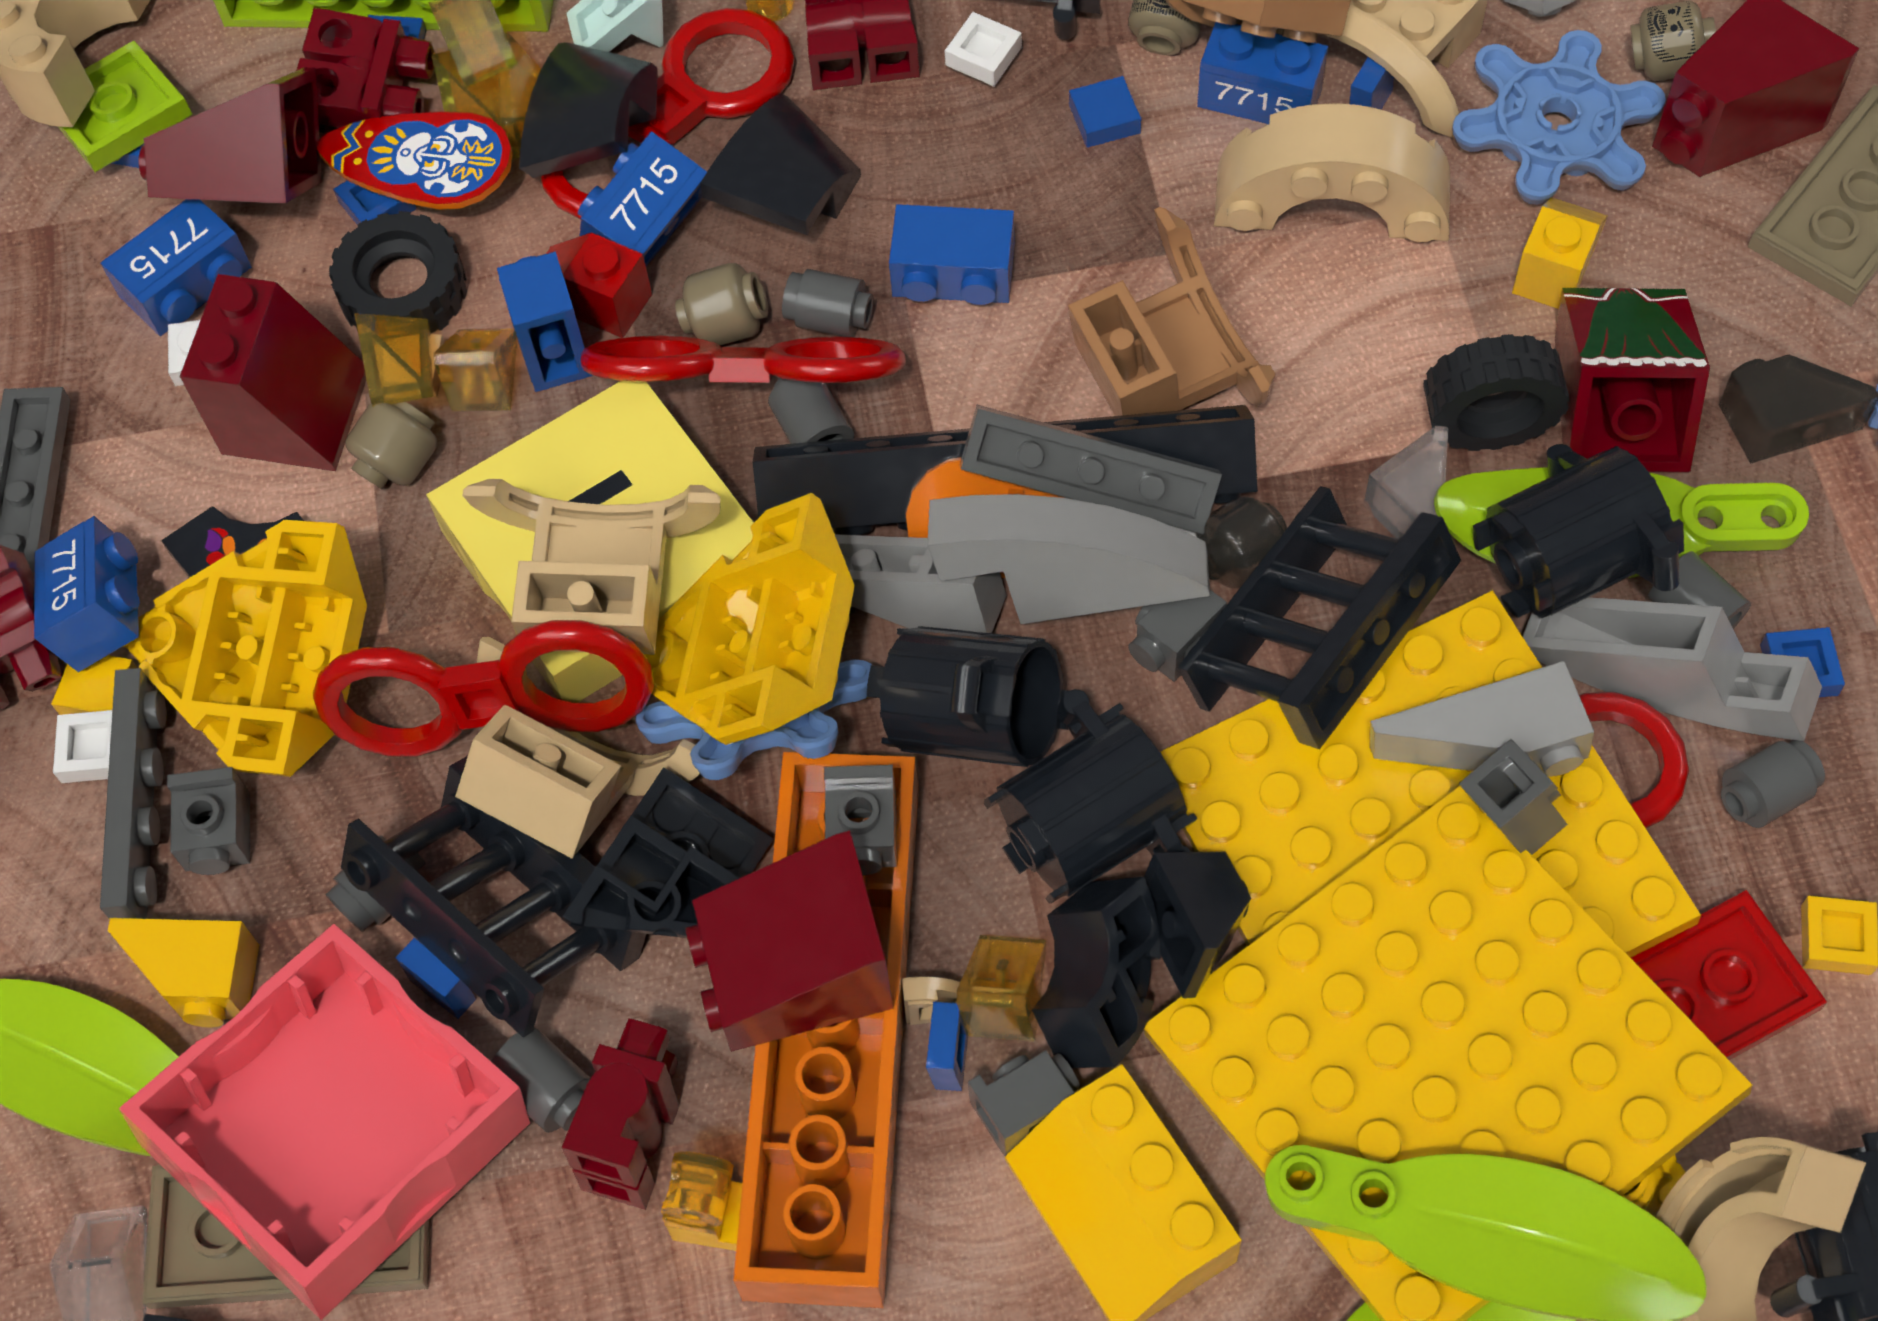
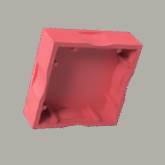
(327, 1119)

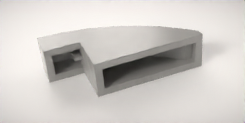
(1066, 553)
(1679, 663)

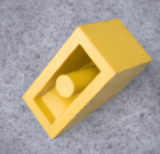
(1557, 251)
(194, 964)

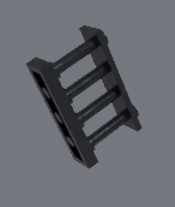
(1356, 646)
(470, 948)

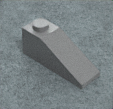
(901, 584)
(1463, 730)

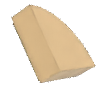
(921, 993)

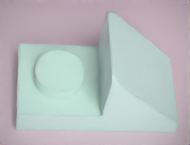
(609, 22)

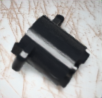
(1581, 532)
(969, 695)
(1091, 801)
(1842, 1264)

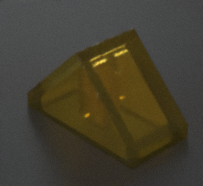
(474, 38)
(478, 369)
(1002, 988)

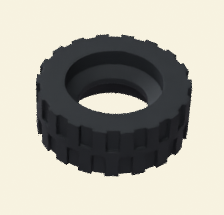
(395, 238)
(1516, 364)

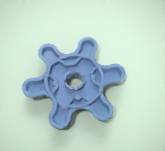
(1565, 86)
(809, 735)

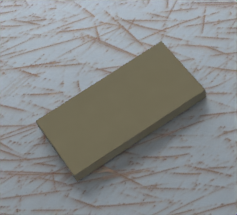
(1830, 214)
(201, 1263)

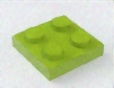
(127, 105)

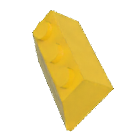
(1123, 1199)

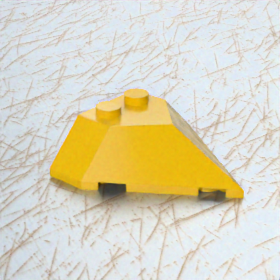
(759, 631)
(248, 642)

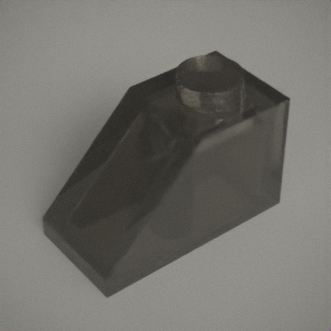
(1792, 405)

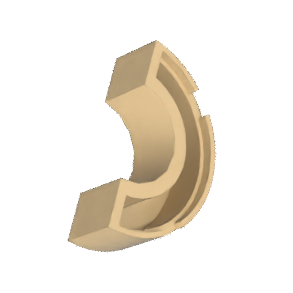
(40, 56)
(1331, 155)
(1749, 1204)

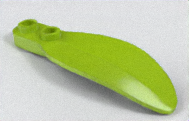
(1732, 507)
(74, 1061)
(1501, 1231)

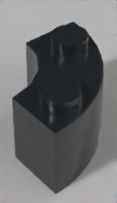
(1100, 972)

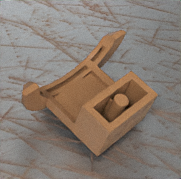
(1297, 18)
(1169, 345)

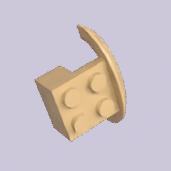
(1407, 38)
(593, 557)
(554, 779)

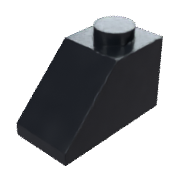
(1197, 912)

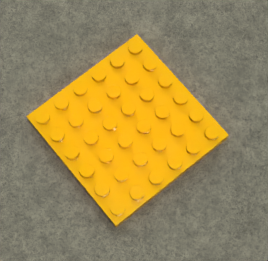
(1310, 814)
(1439, 1012)

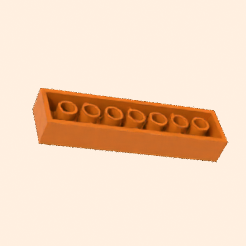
(828, 1096)

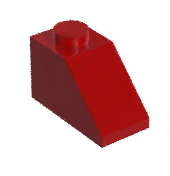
(604, 281)

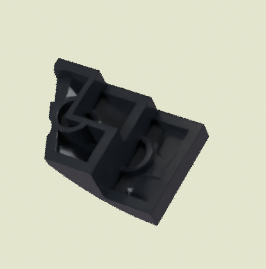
(584, 107)
(781, 169)
(663, 859)

